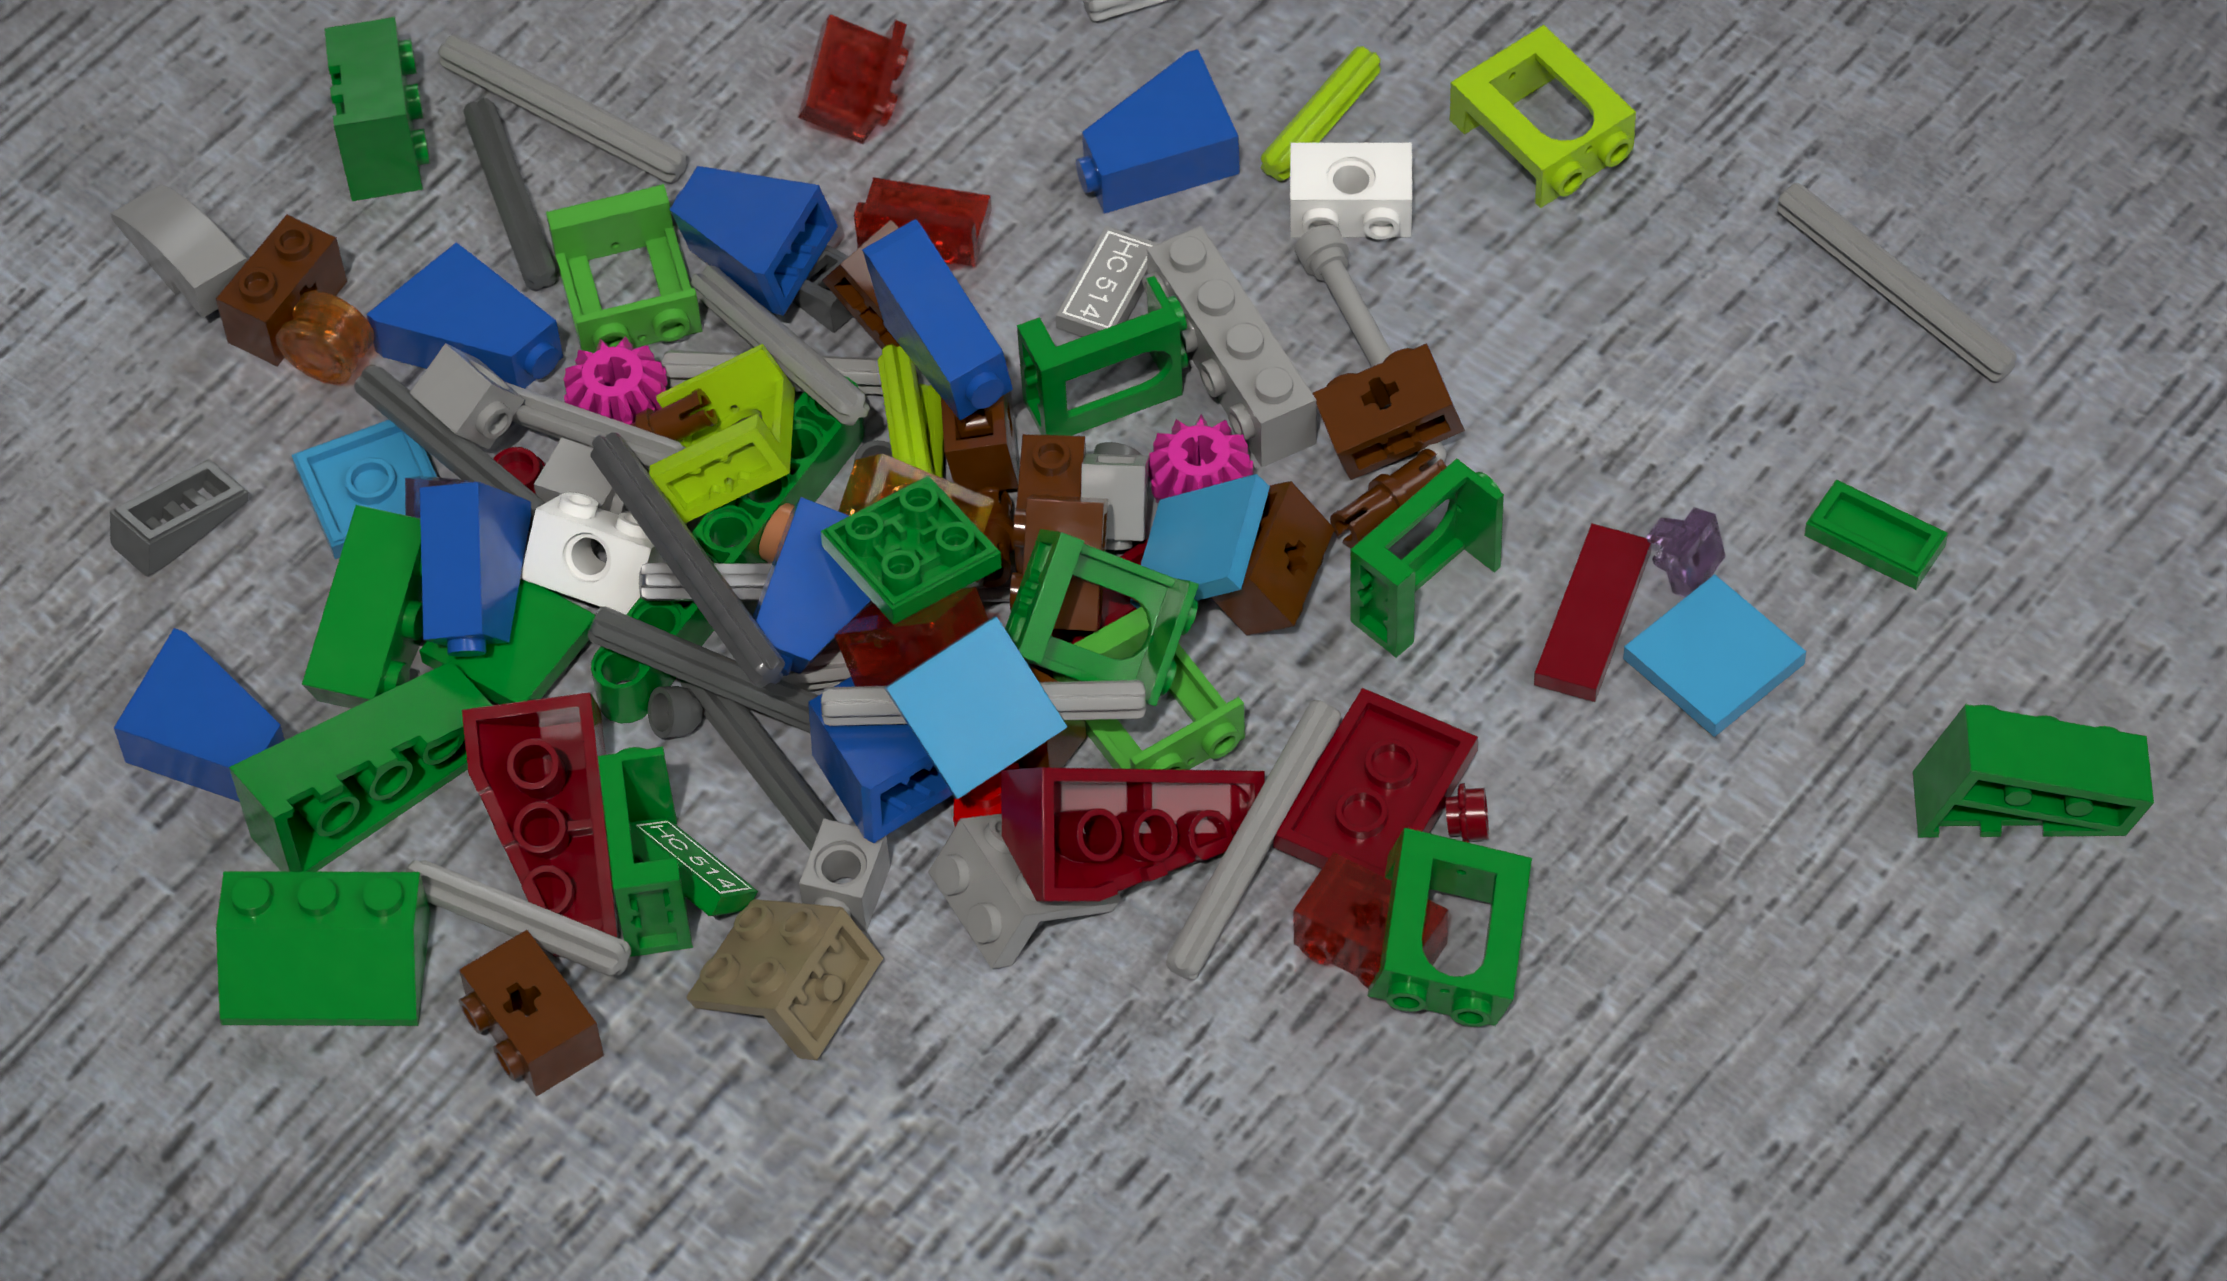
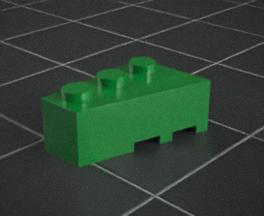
(376, 108)
(371, 611)
(2032, 772)

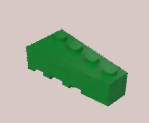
(356, 770)

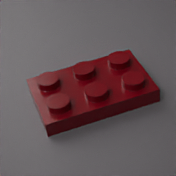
(1373, 780)

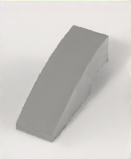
(181, 245)

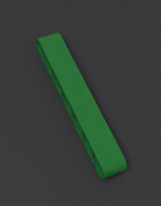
(824, 450)

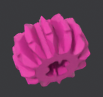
(615, 381)
(1196, 458)

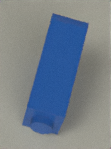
(1160, 139)
(755, 230)
(472, 310)
(936, 320)
(470, 564)
(806, 590)
(193, 720)
(875, 771)

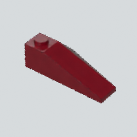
(546, 802)
(1109, 829)

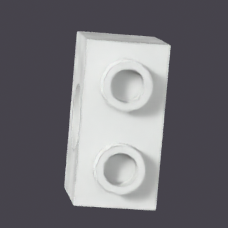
(1352, 187)
(562, 555)

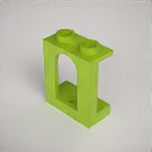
(1560, 166)
(730, 458)

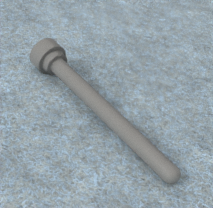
(1325, 256)

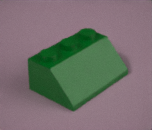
(321, 948)

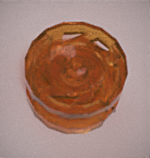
(325, 337)

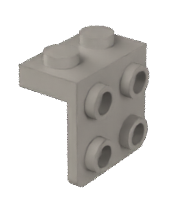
(991, 893)

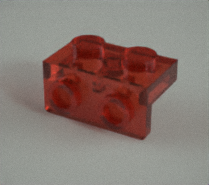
(853, 78)
(949, 217)

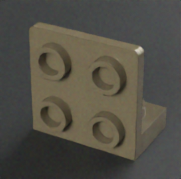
(791, 966)

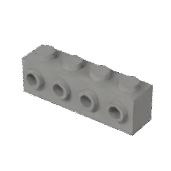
(1235, 348)

